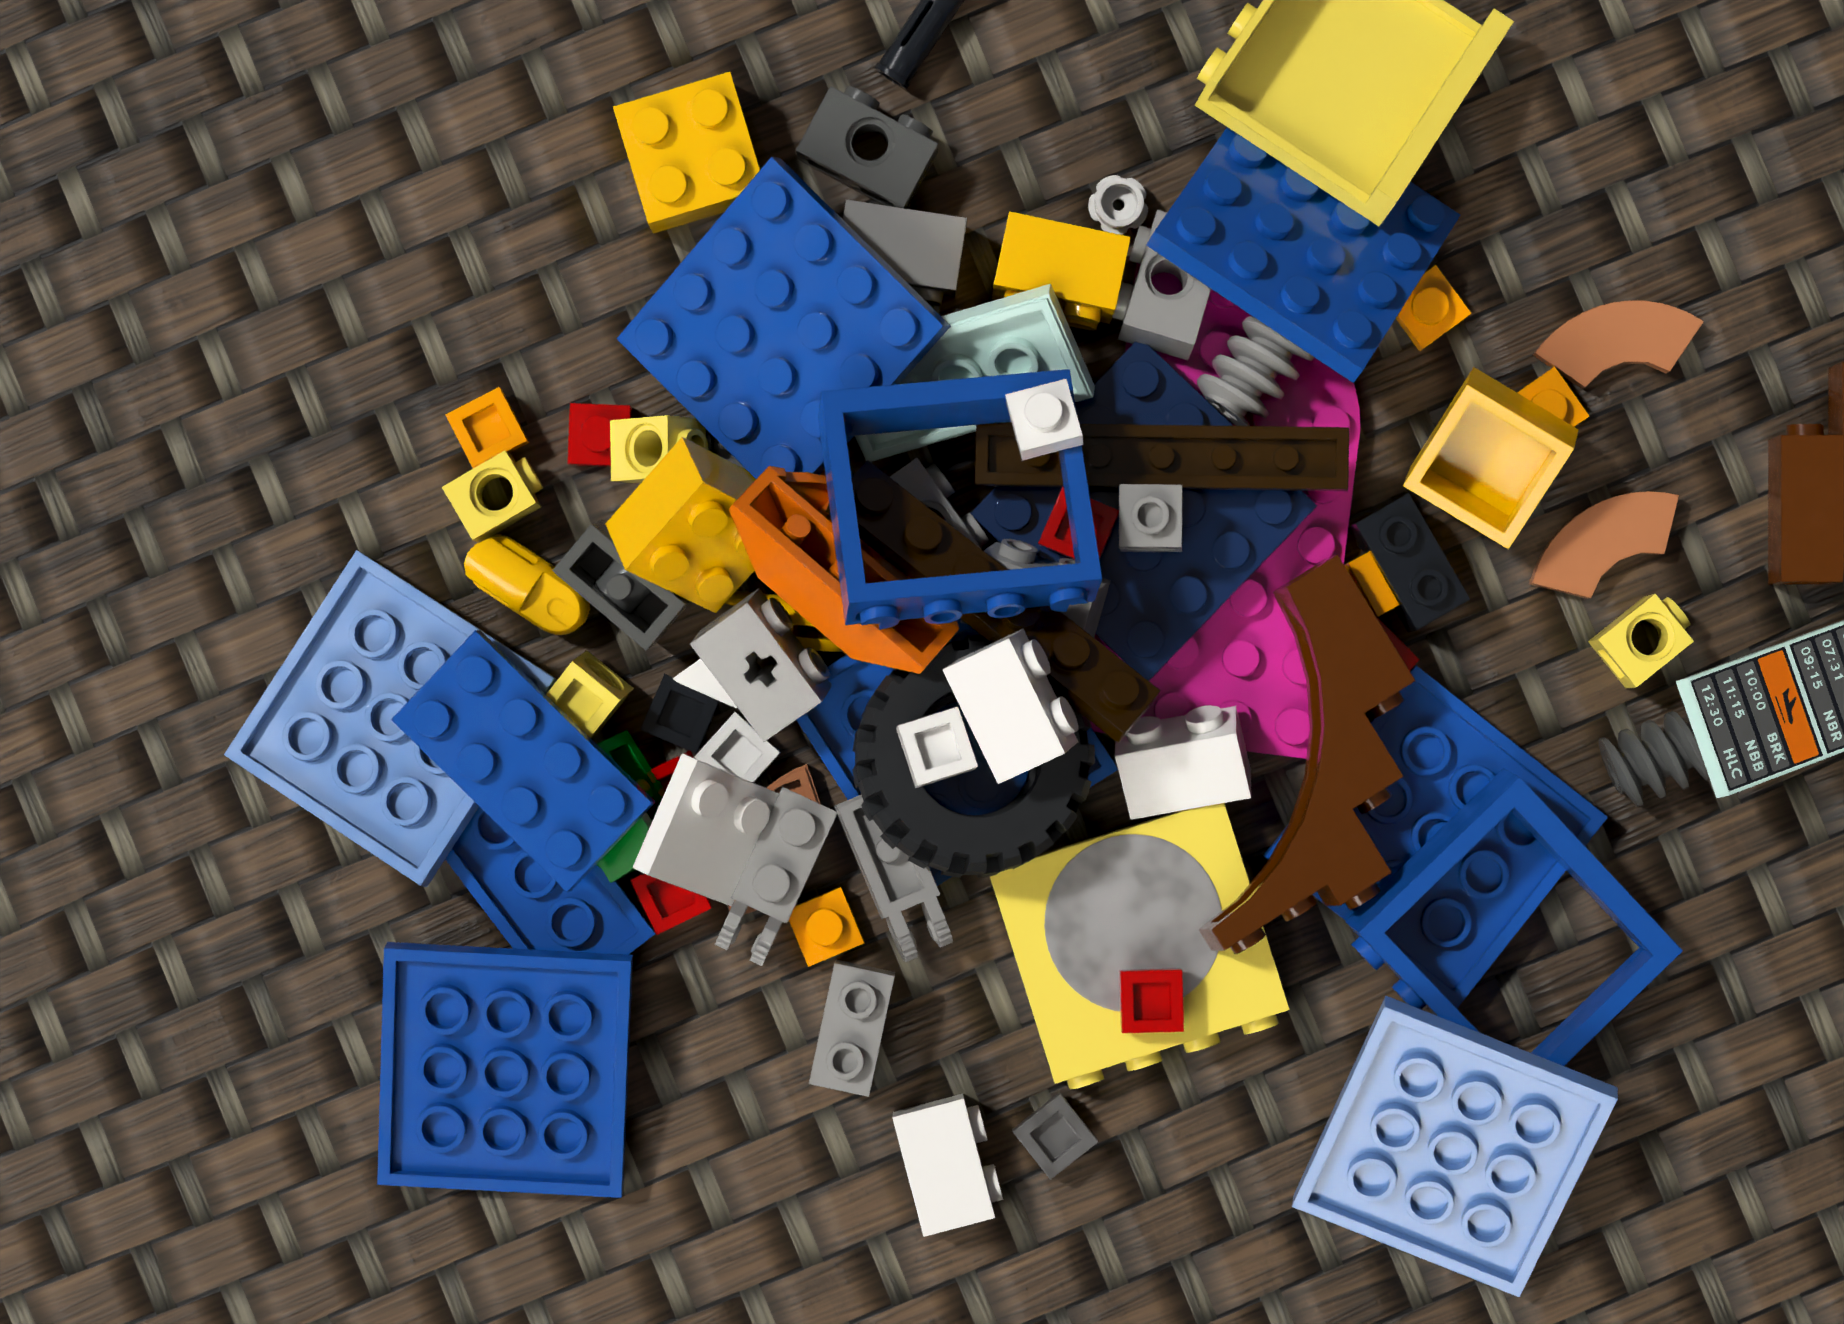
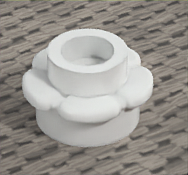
(1112, 189)

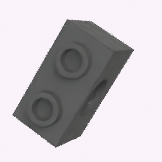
(887, 180)
(626, 599)

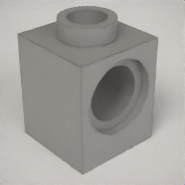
(1150, 518)

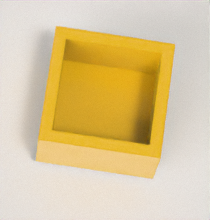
(688, 150)
(1076, 260)
(1491, 458)
(681, 527)

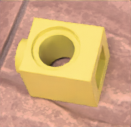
(645, 441)
(466, 495)
(1616, 645)
(589, 693)

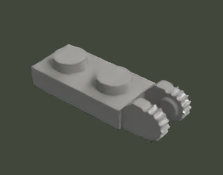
(778, 868)
(893, 880)

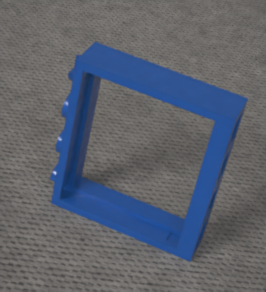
(947, 597)
(1448, 846)

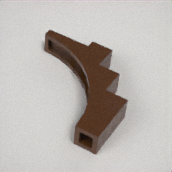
(1808, 497)
(1325, 847)

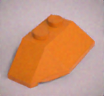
(795, 555)

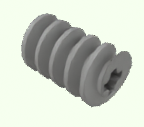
(1250, 373)

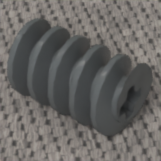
(1653, 757)

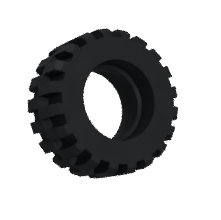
(923, 827)

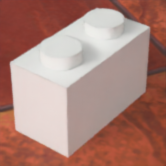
(1012, 705)
(1183, 762)
(945, 1164)

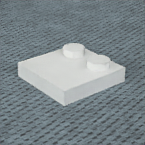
(705, 829)

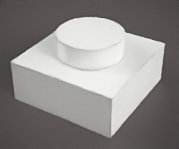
(1044, 419)
(936, 747)
(738, 750)

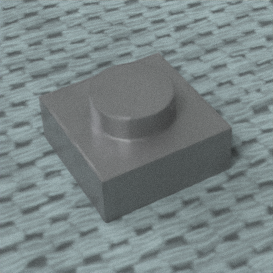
(1055, 1135)

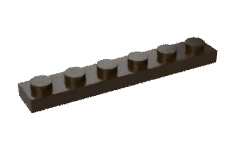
(1177, 456)
(928, 546)

